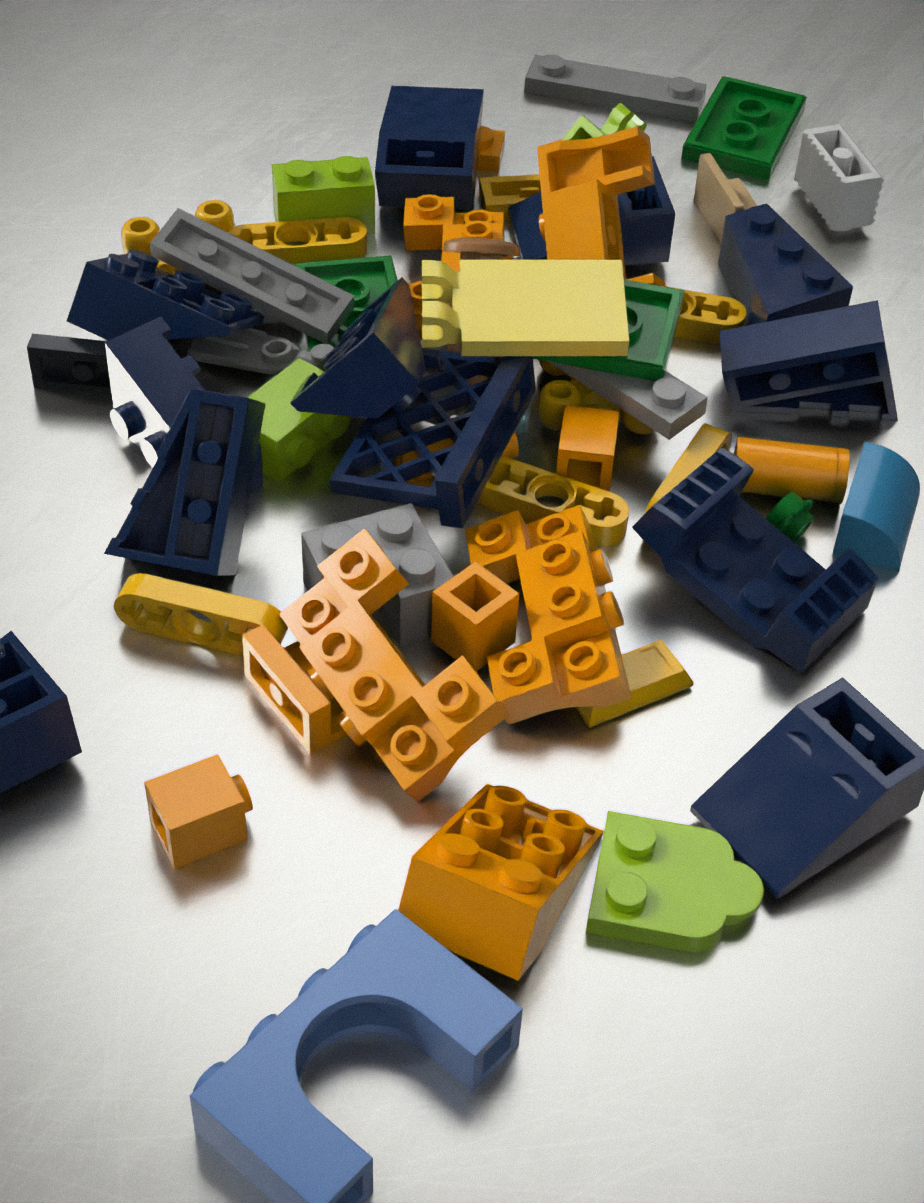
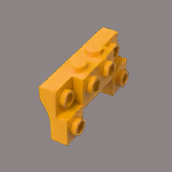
(582, 190)
(432, 221)
(569, 614)
(384, 701)

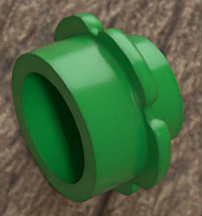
(792, 516)

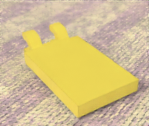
(526, 307)

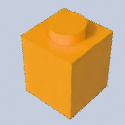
(588, 445)
(474, 615)
(198, 810)

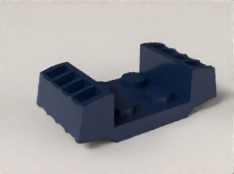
(750, 568)

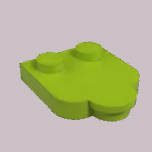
(668, 884)

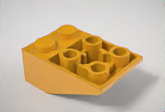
(498, 878)

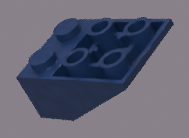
(429, 145)
(644, 218)
(131, 291)
(814, 787)

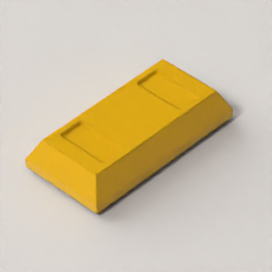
(651, 676)

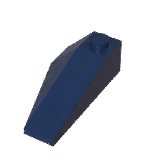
(372, 365)

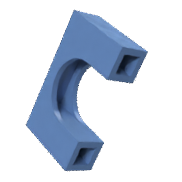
(386, 983)

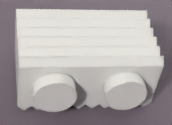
(837, 178)

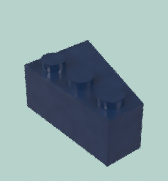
(776, 268)
(150, 387)
(34, 717)

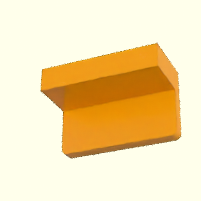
(282, 682)

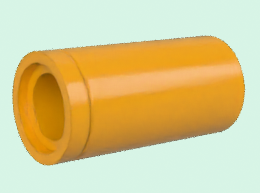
(786, 467)

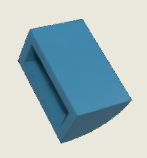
(879, 508)

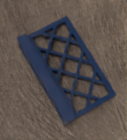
(477, 436)

